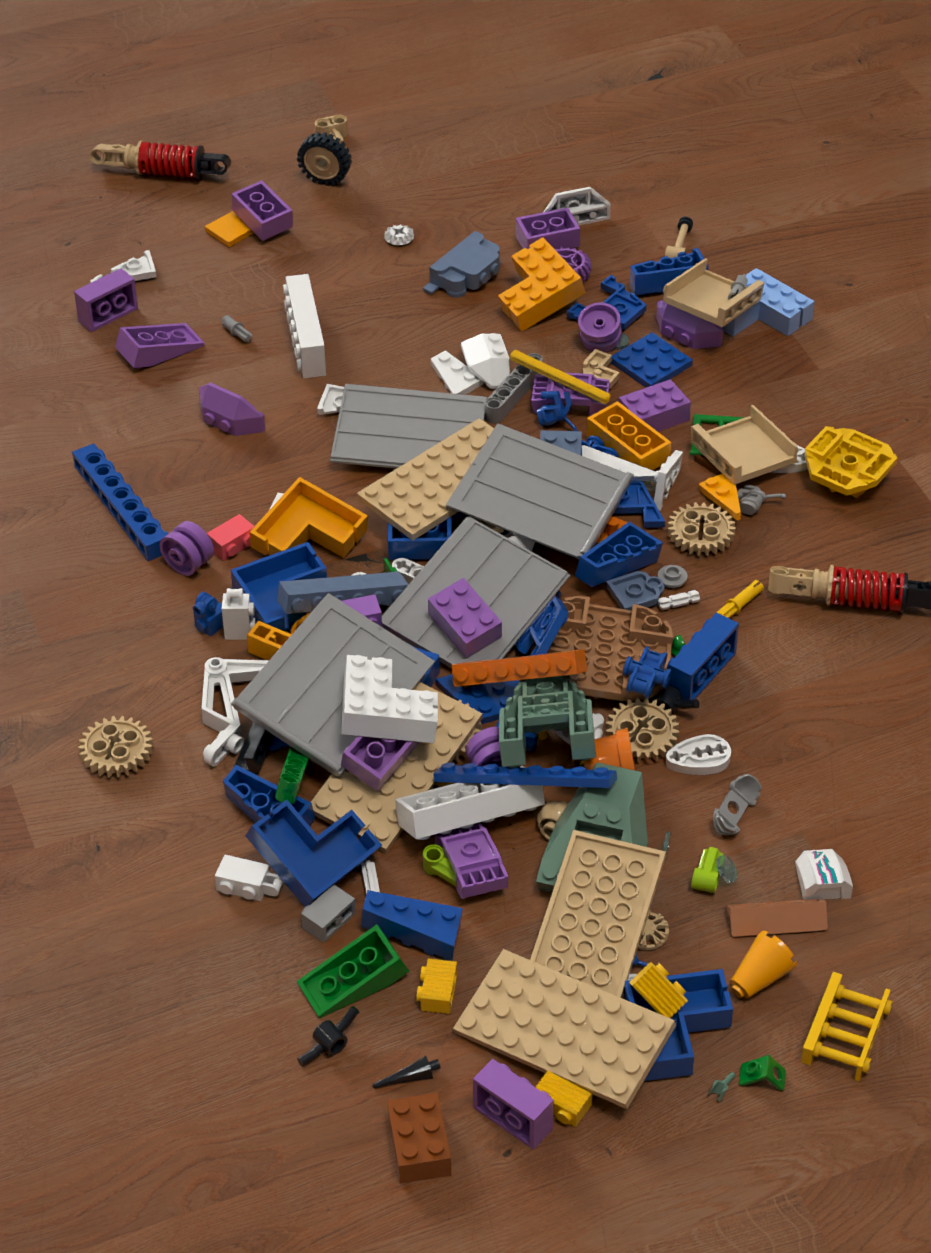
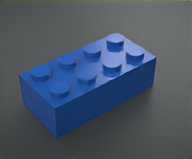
(704, 656)

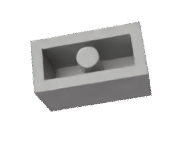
(328, 913)

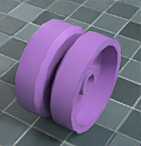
(600, 327)
(187, 548)
(484, 748)

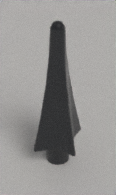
(417, 1071)

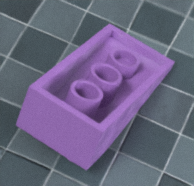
(156, 343)

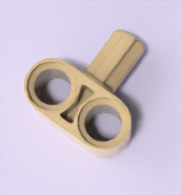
(332, 125)

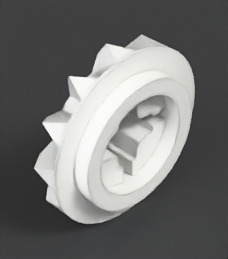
(399, 235)

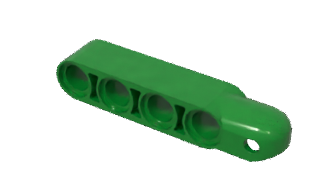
(291, 776)

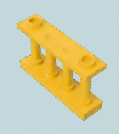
(829, 1009)

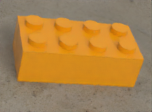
(629, 436)

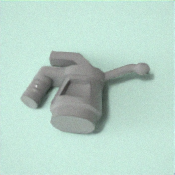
(753, 498)

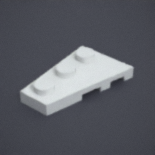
(455, 374)
(666, 477)

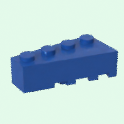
(653, 276)
(414, 922)

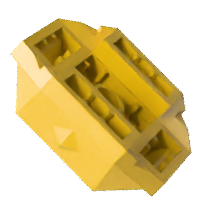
(848, 460)

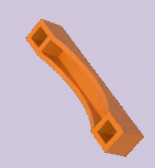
(519, 668)

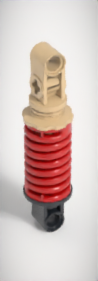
(162, 159)
(842, 585)

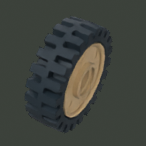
(324, 158)

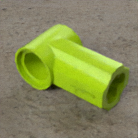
(440, 865)
(706, 875)

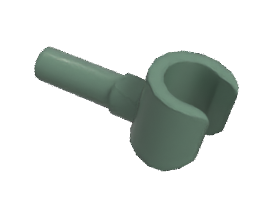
(720, 1087)

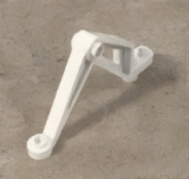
(223, 673)

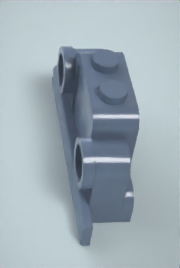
(465, 266)

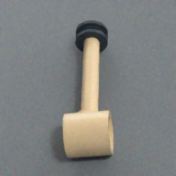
(684, 225)

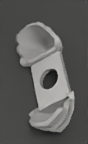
(742, 792)

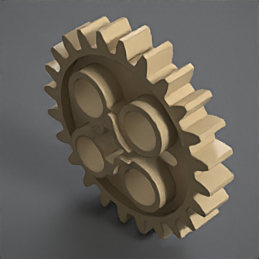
(717, 529)
(657, 740)
(115, 746)

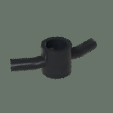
(673, 699)
(329, 1037)

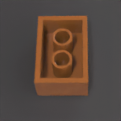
(419, 1138)

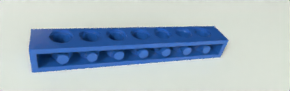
(120, 500)

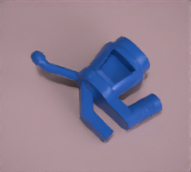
(556, 412)

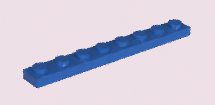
(532, 775)

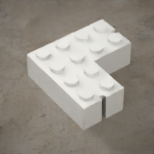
(381, 711)

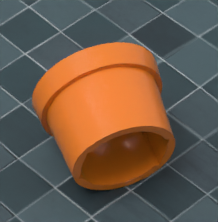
(613, 751)

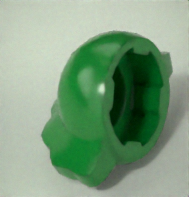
(677, 644)

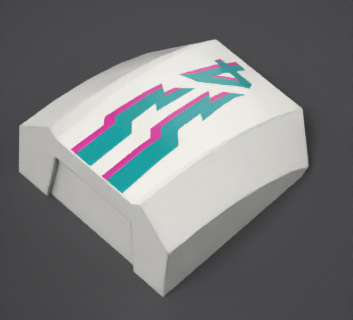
(823, 875)

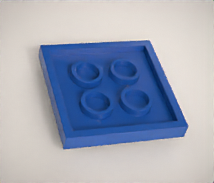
(651, 360)

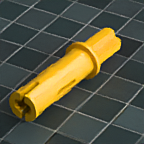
(734, 605)

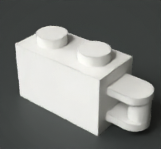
(237, 614)
(246, 878)

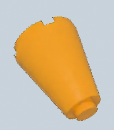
(762, 965)

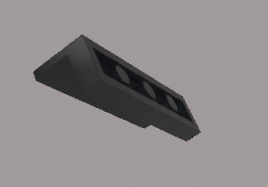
(255, 749)

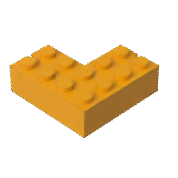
(545, 287)
(308, 514)

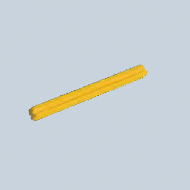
(560, 377)

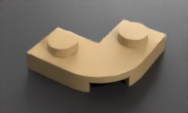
(597, 365)

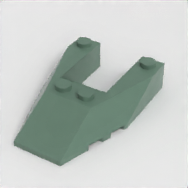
(543, 706)
(604, 812)

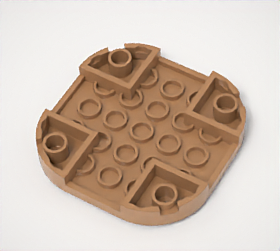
(608, 640)

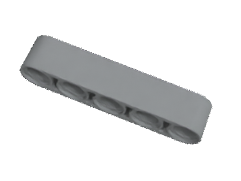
(510, 392)

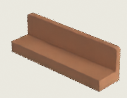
(778, 917)

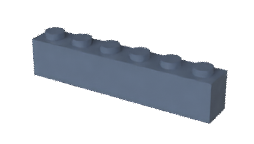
(306, 594)

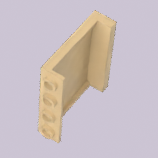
(707, 294)
(745, 447)

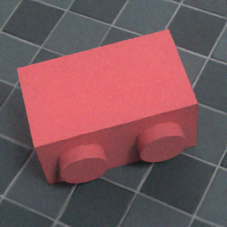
(231, 537)

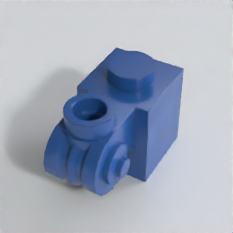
(207, 614)

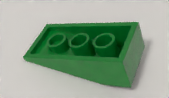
(353, 973)

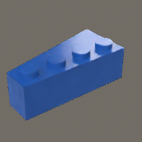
(618, 554)
(257, 796)

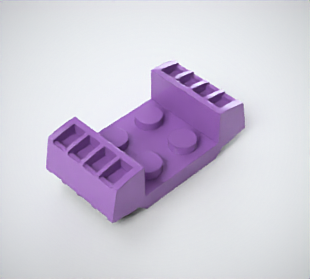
(543, 383)
(473, 860)

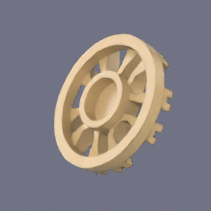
(651, 930)

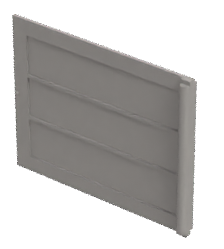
(397, 424)
(540, 491)
(501, 572)
(303, 683)

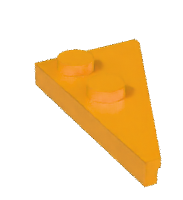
(722, 493)

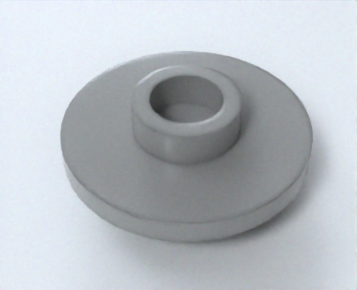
(672, 576)

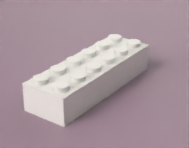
(304, 326)
(462, 806)

